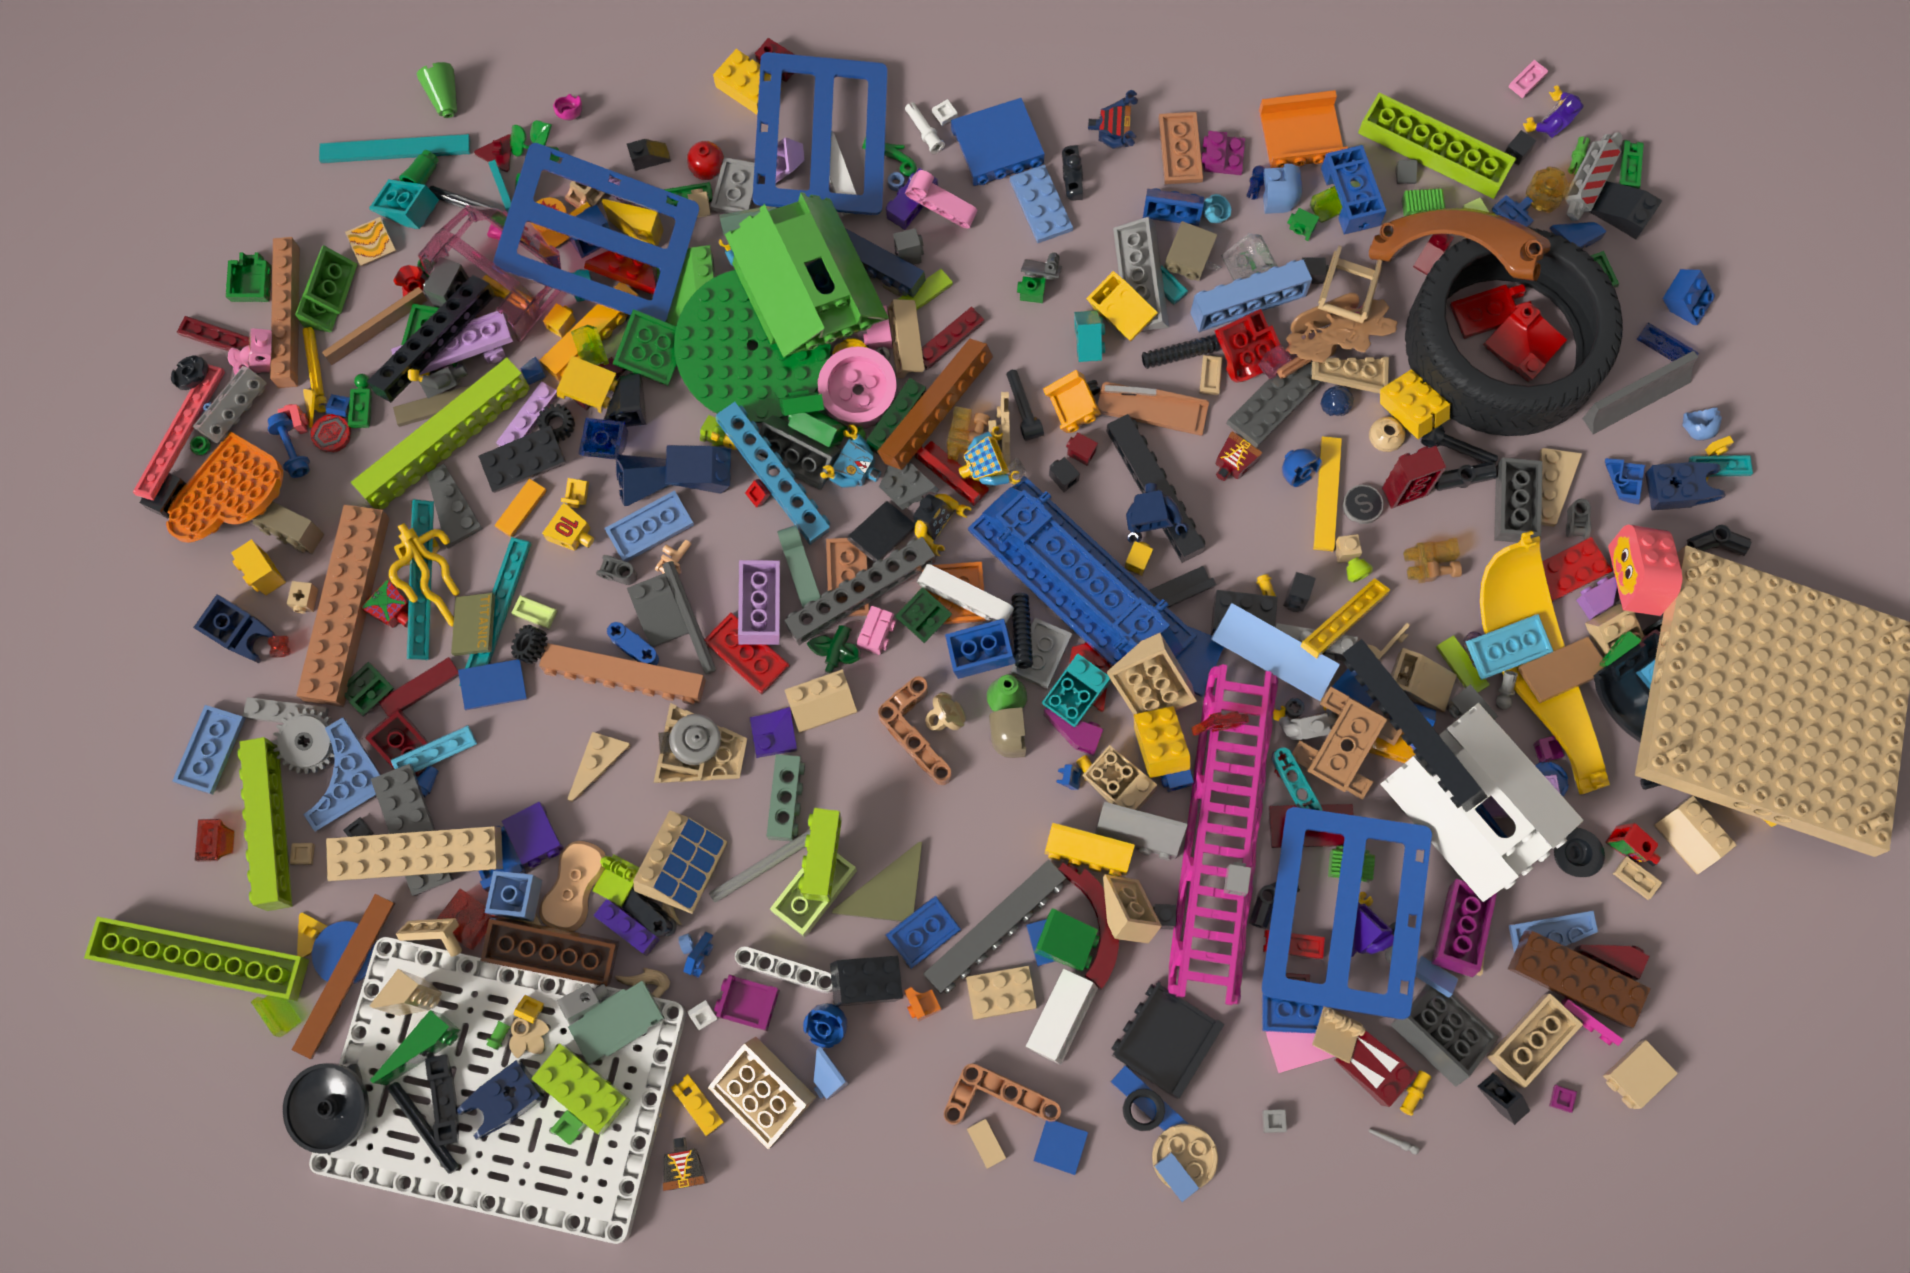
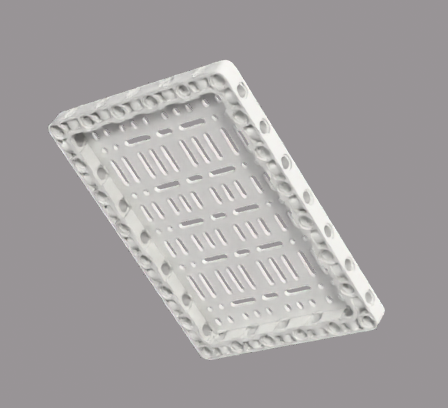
(472, 1190)

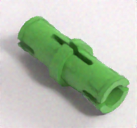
(1578, 154)

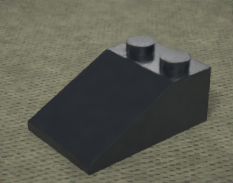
(1625, 207)

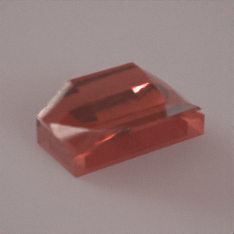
(213, 840)

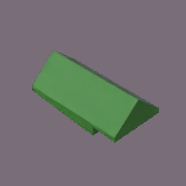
(326, 290)

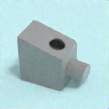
(572, 1004)

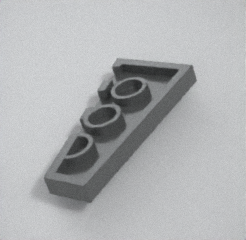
(452, 508)

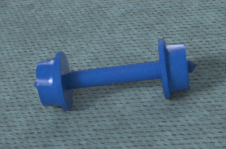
(280, 425)

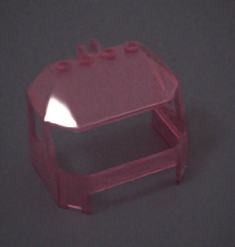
(519, 304)

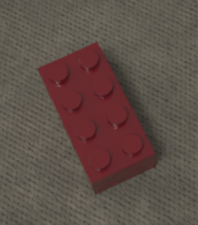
(1413, 476)

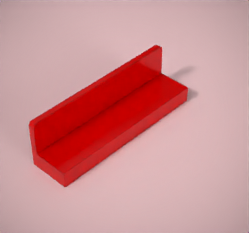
(948, 470)

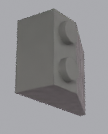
(657, 610)

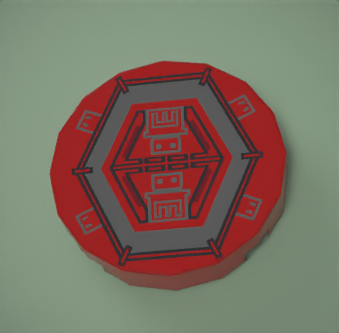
(330, 433)

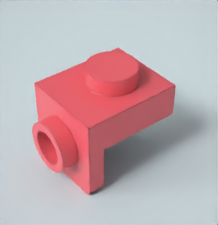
(298, 417)

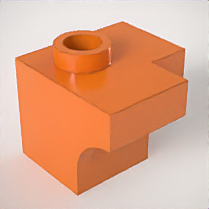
(922, 1004)

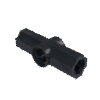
(1475, 473)

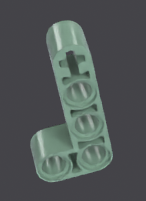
(798, 565)

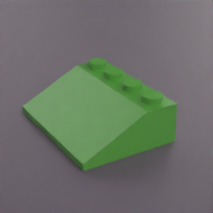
(695, 272)

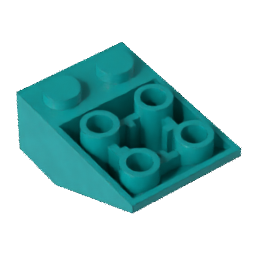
(1076, 690)

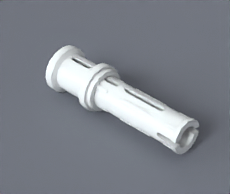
(928, 133)

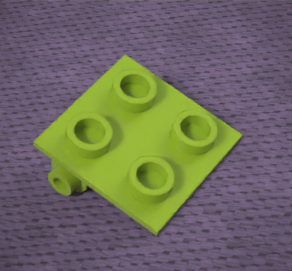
(616, 879)

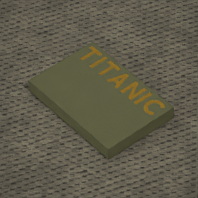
(473, 624)

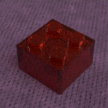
(470, 917)

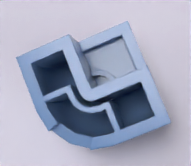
(1282, 188)

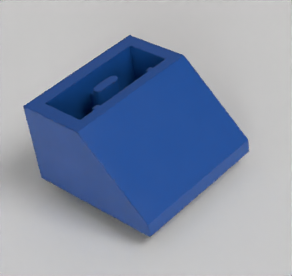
(1689, 296)

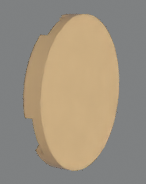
(1191, 1148)

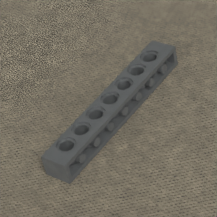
(873, 590)

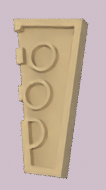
(1362, 374)
(1557, 476)

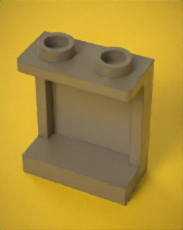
(1190, 251)

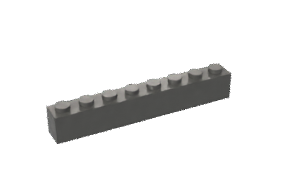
(994, 927)

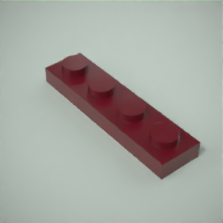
(951, 336)

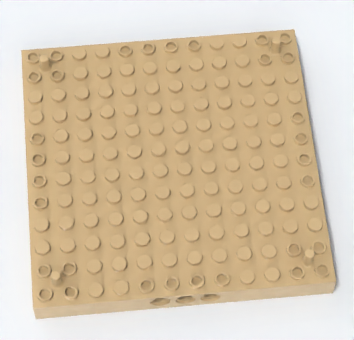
(1779, 703)

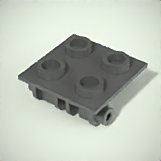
(1049, 270)

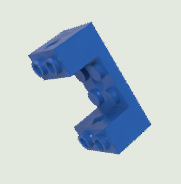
(1360, 205)

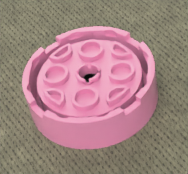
(854, 368)

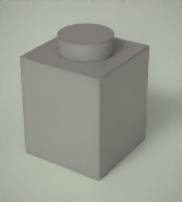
(1237, 879)

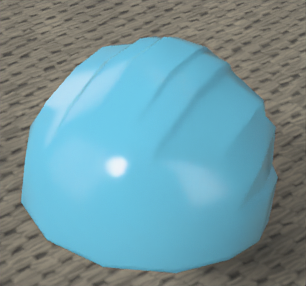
(1216, 208)

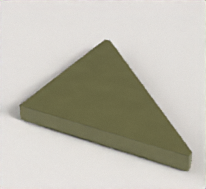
(889, 893)

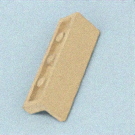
(905, 337)

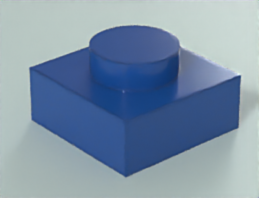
(338, 405)

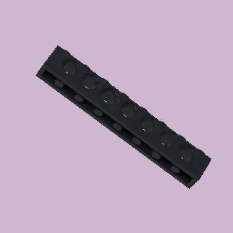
(431, 338)

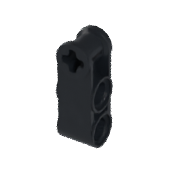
(649, 914)

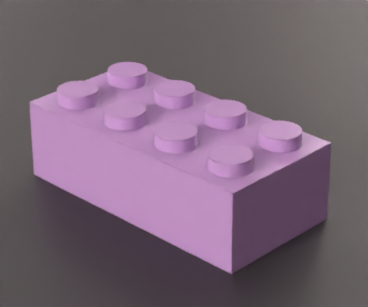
(759, 602)

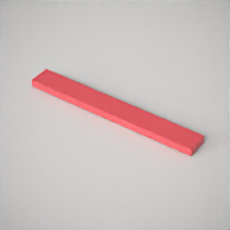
(177, 435)

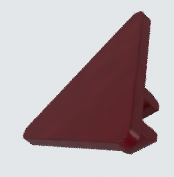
(497, 150)

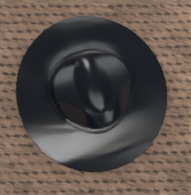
(1581, 854)

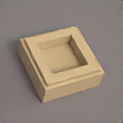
(302, 853)

